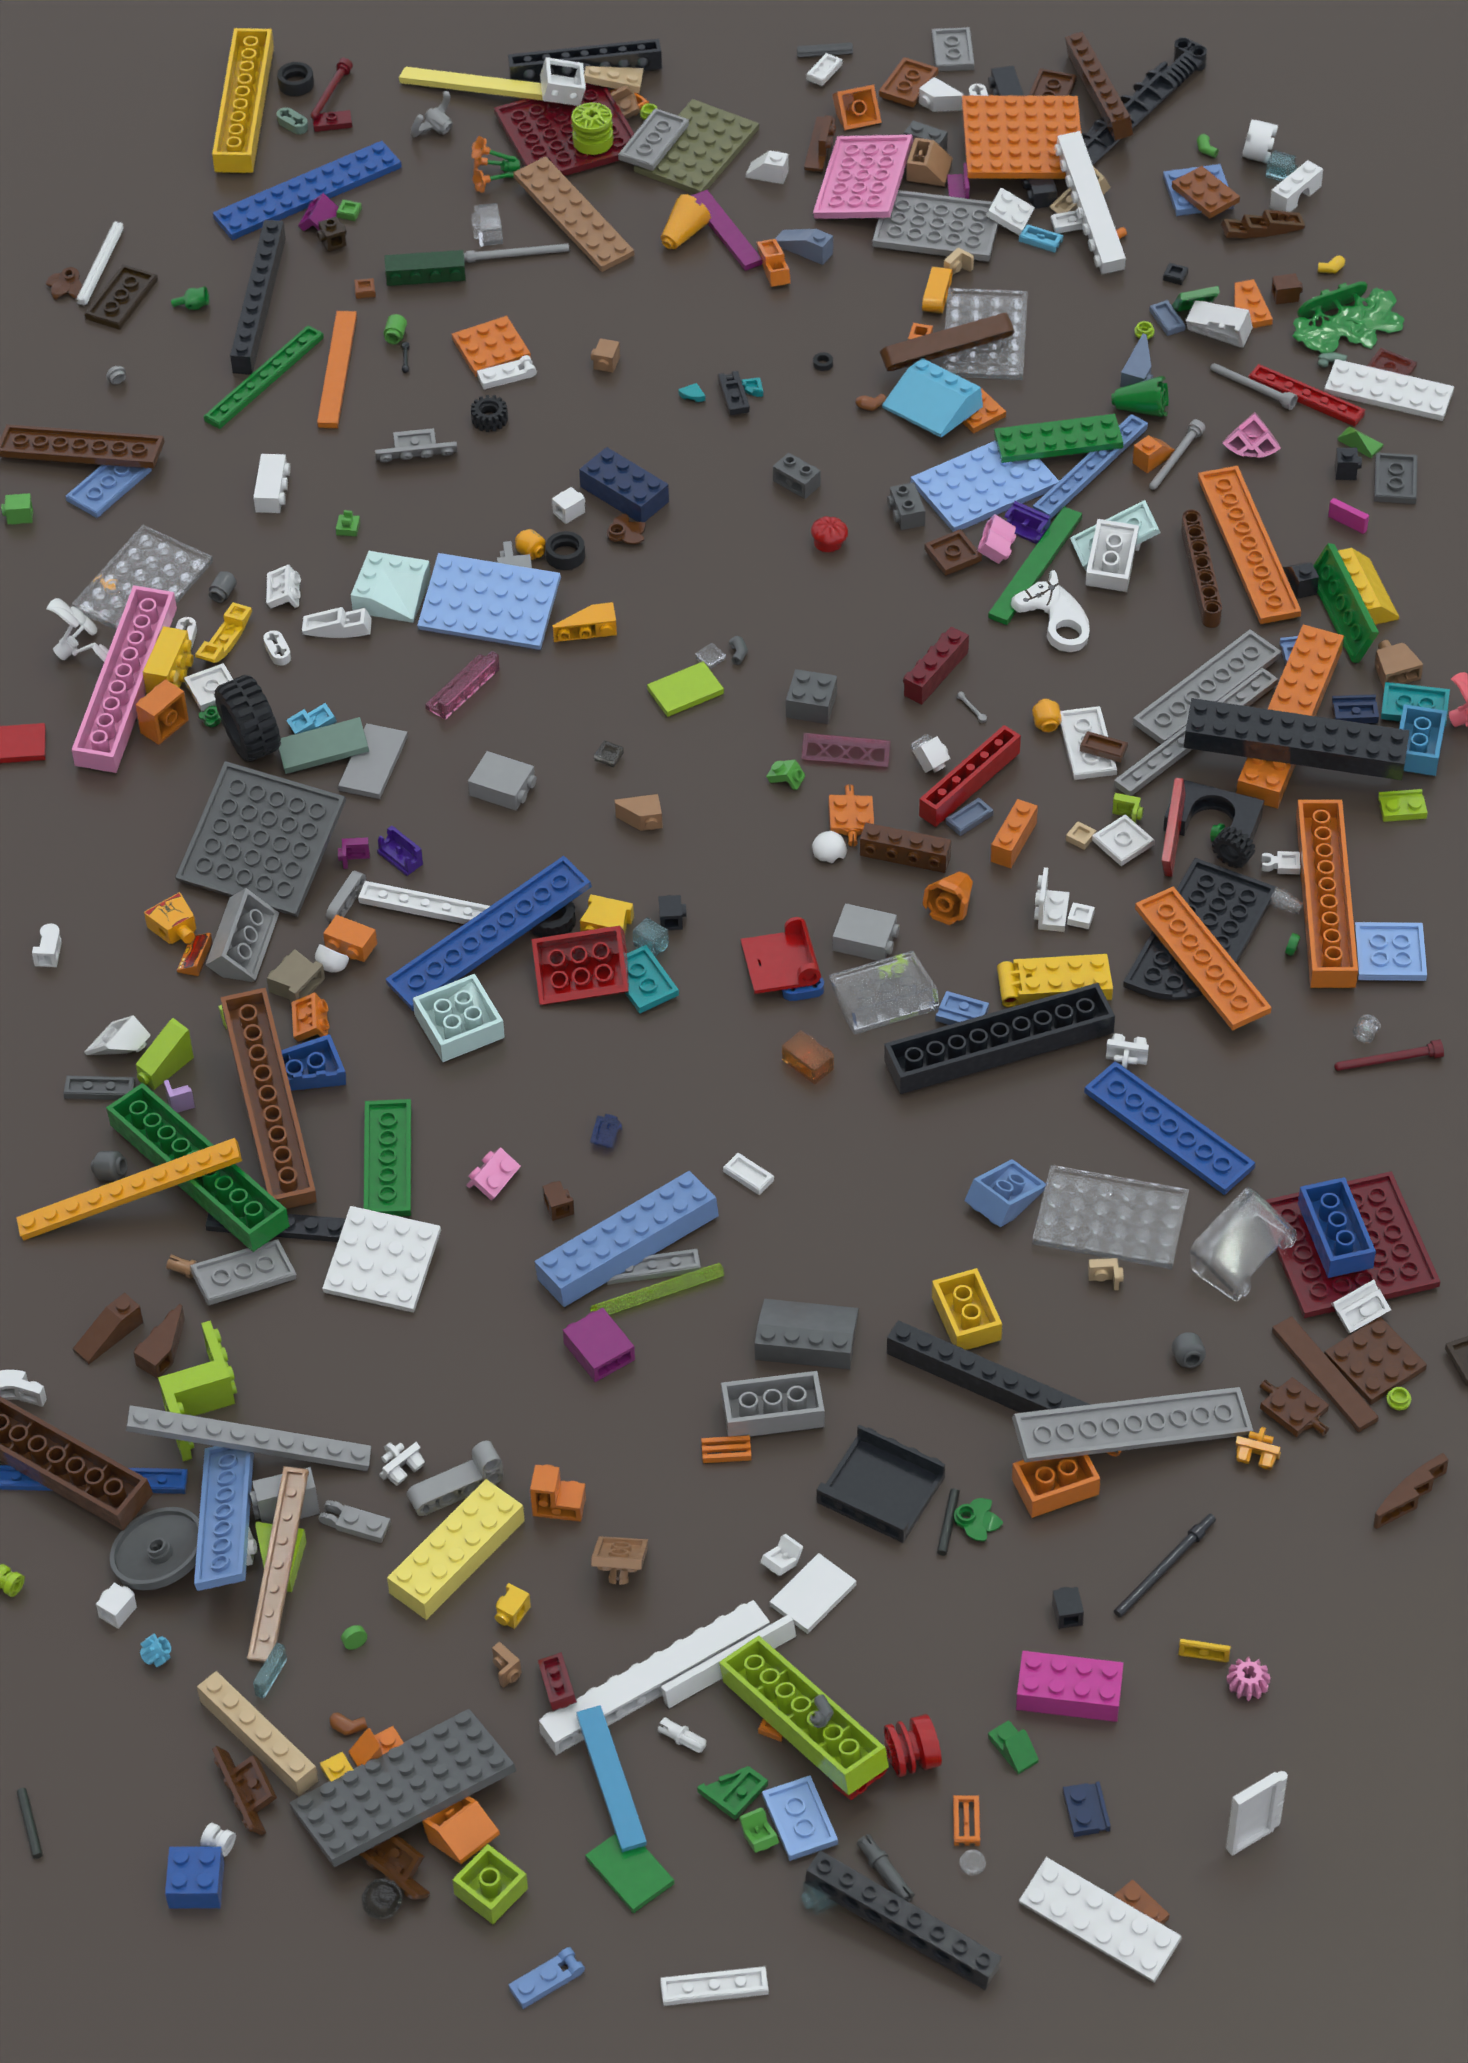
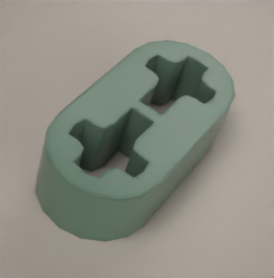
(292, 120)

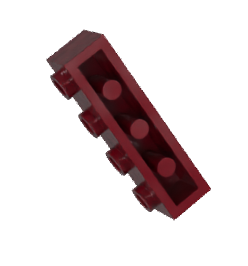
(936, 665)

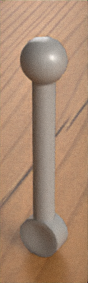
(982, 718)

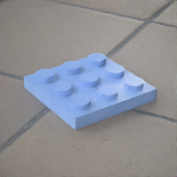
(1390, 951)

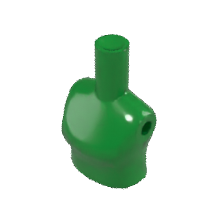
(193, 298)

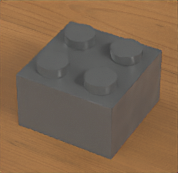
(811, 696)

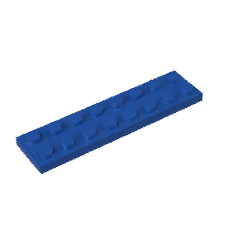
(1170, 1128)

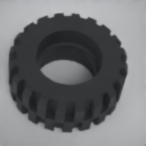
(247, 718)

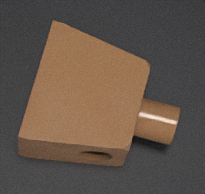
(1397, 663)

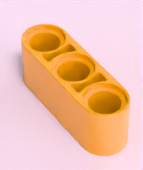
(937, 290)

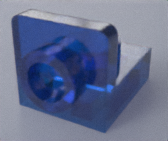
(606, 1131)

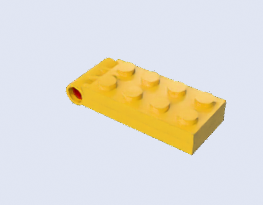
(1047, 976)

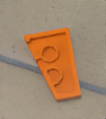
(1249, 297)

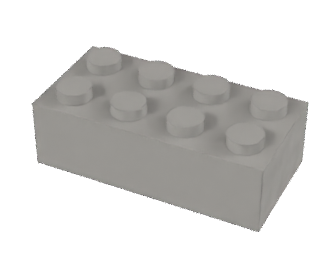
(773, 1404)

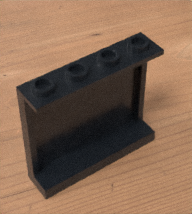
(882, 1484)

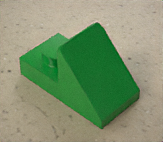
(1014, 1746)

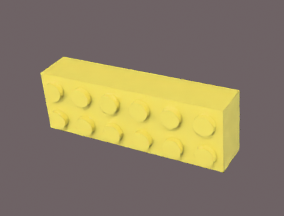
(455, 1549)

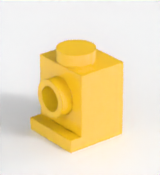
(512, 1606)

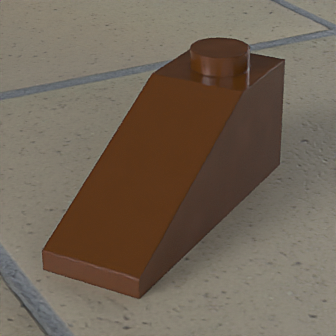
(109, 1328)

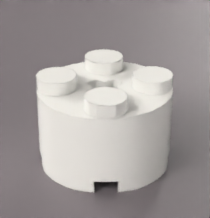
(1259, 141)

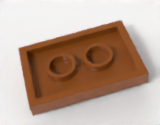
(906, 80)
(1205, 192)

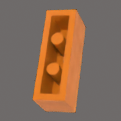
(1014, 833)

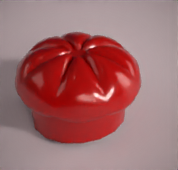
(829, 533)

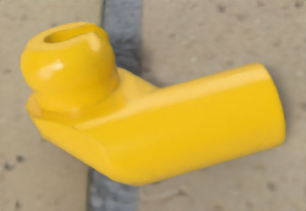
(1333, 266)

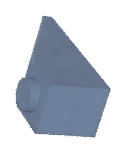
(807, 243)
(1138, 365)

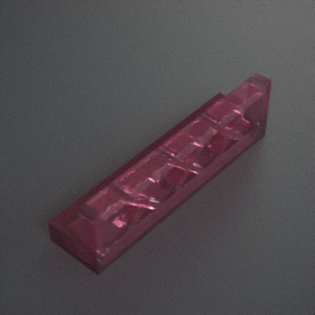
(464, 685)
(846, 741)

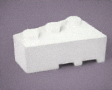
(1220, 322)

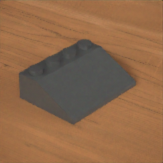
(806, 1333)

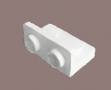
(283, 587)

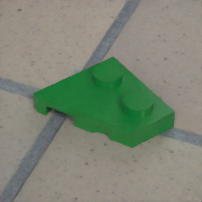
(734, 1791)

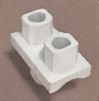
(1127, 1052)
(393, 1469)

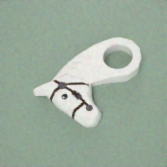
(1062, 611)

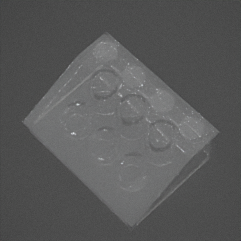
(884, 992)

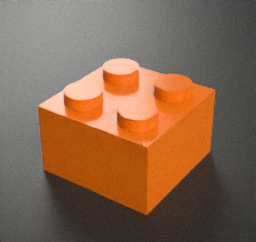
(162, 712)

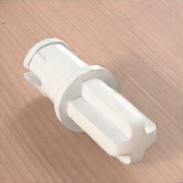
(682, 1735)

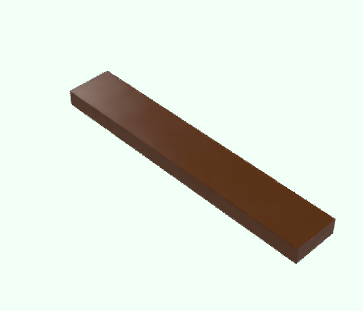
(1325, 1374)

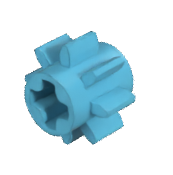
(155, 1650)

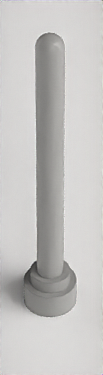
(1287, 400)
(1194, 430)

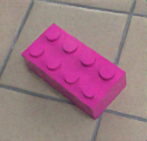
(1069, 1686)

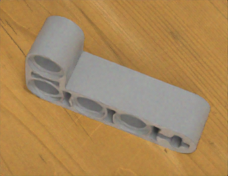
(457, 1482)

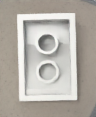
(1112, 555)

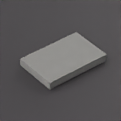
(953, 49)

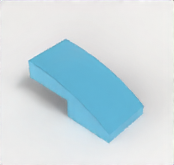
(315, 719)

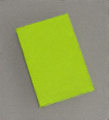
(685, 689)

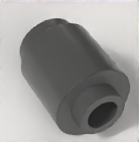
(222, 586)

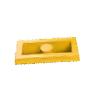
(1204, 1650)

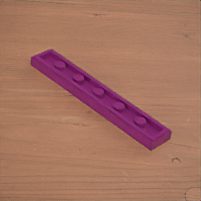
(728, 232)

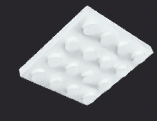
(381, 1259)

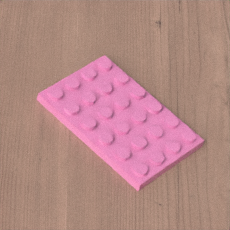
(863, 177)

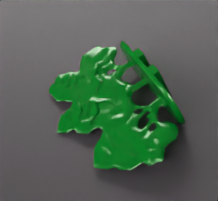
(1354, 322)

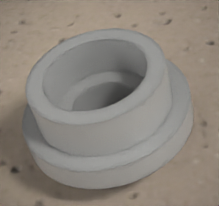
(116, 374)

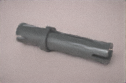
(879, 1861)

